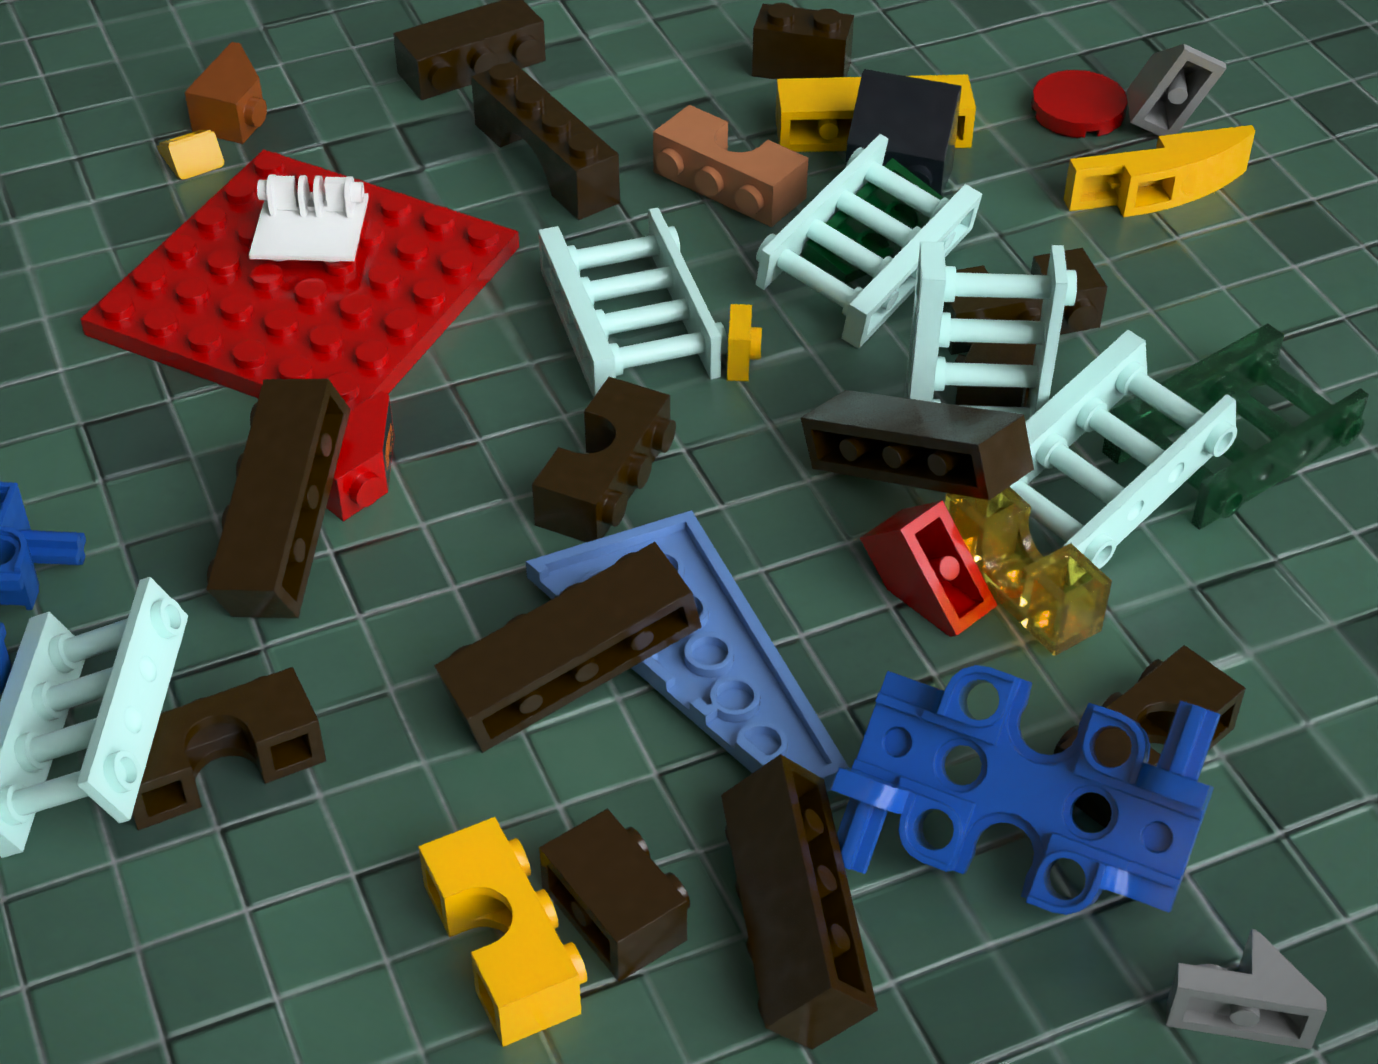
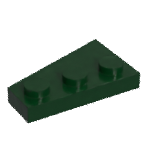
(864, 235)

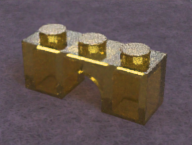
(1052, 596)

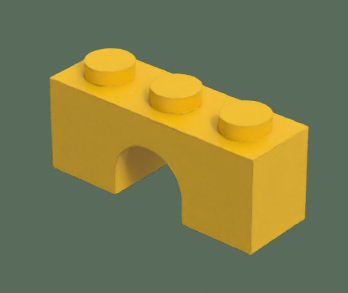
(527, 974)

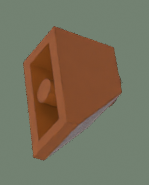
(227, 97)

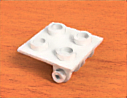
(307, 223)

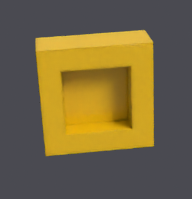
(743, 342)

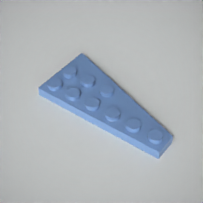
(727, 670)

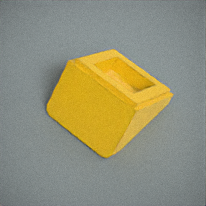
(192, 153)

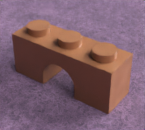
(756, 183)

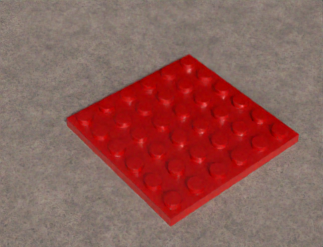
(253, 320)

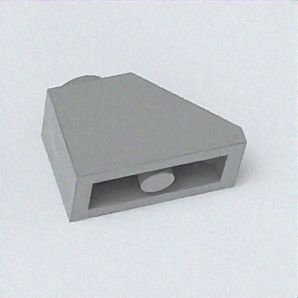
(1171, 88)

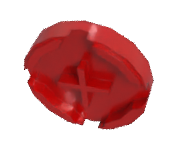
(1079, 102)

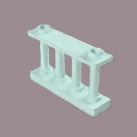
(892, 277)
(591, 328)
(936, 328)
(1084, 408)
(117, 742)

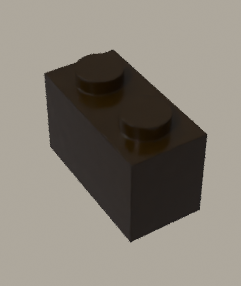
(801, 42)
(615, 893)

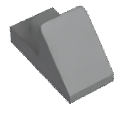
(1258, 1003)

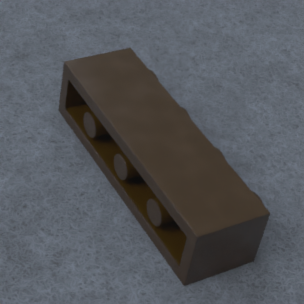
(919, 443)
(279, 499)
(569, 645)
(797, 904)

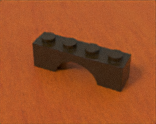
(575, 160)

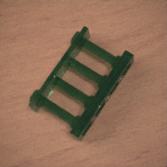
(1233, 372)

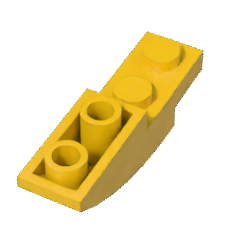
(1160, 178)

